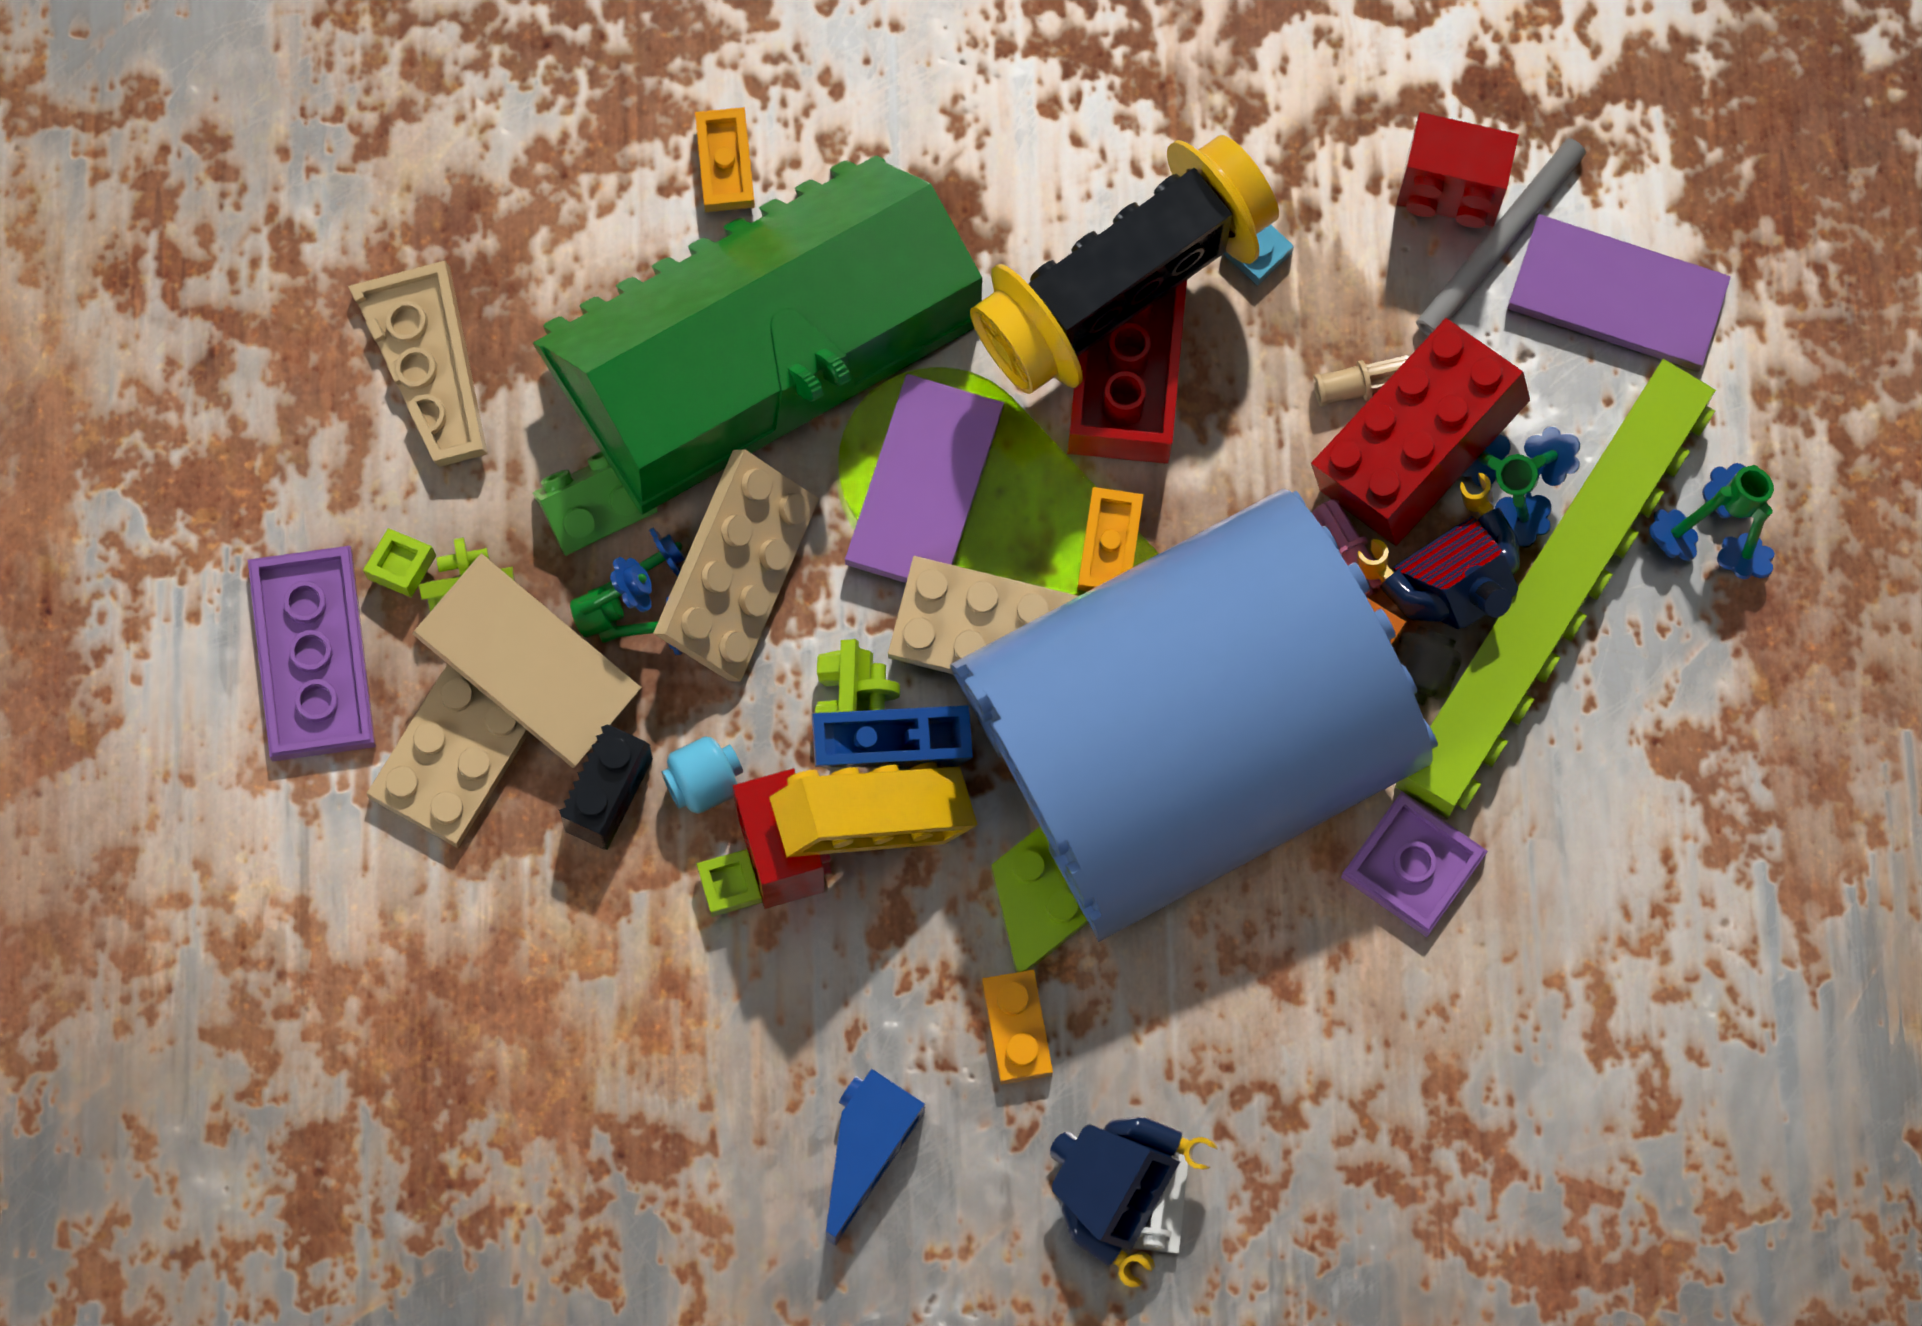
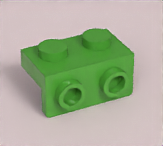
(586, 504)

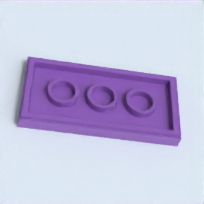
(1619, 292)
(924, 478)
(311, 653)

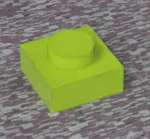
(399, 562)
(729, 882)

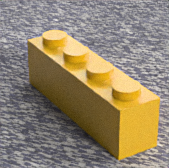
(872, 809)

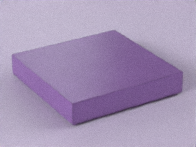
(1414, 864)

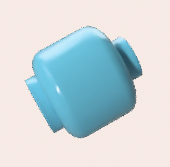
(701, 774)

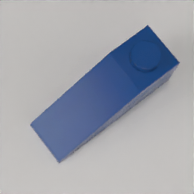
(892, 737)
(871, 1133)

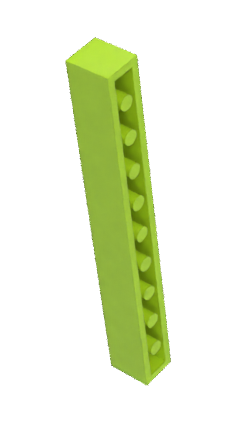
(1558, 584)

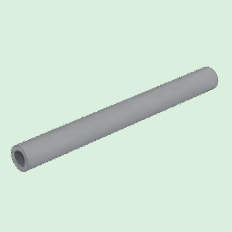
(1502, 235)

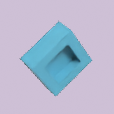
(1273, 252)

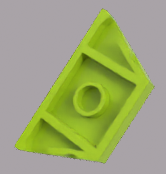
(1034, 901)

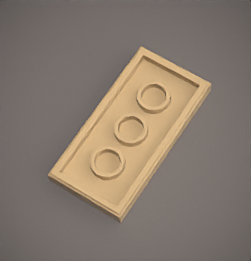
(526, 660)

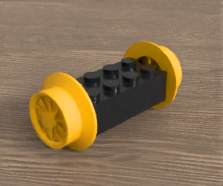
(1197, 214)

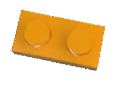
(724, 159)
(1109, 536)
(1017, 1027)

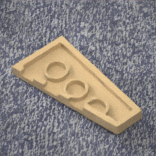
(425, 349)

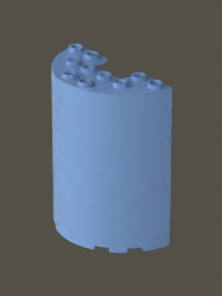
(1199, 709)

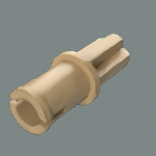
(1354, 381)

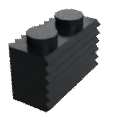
(606, 786)

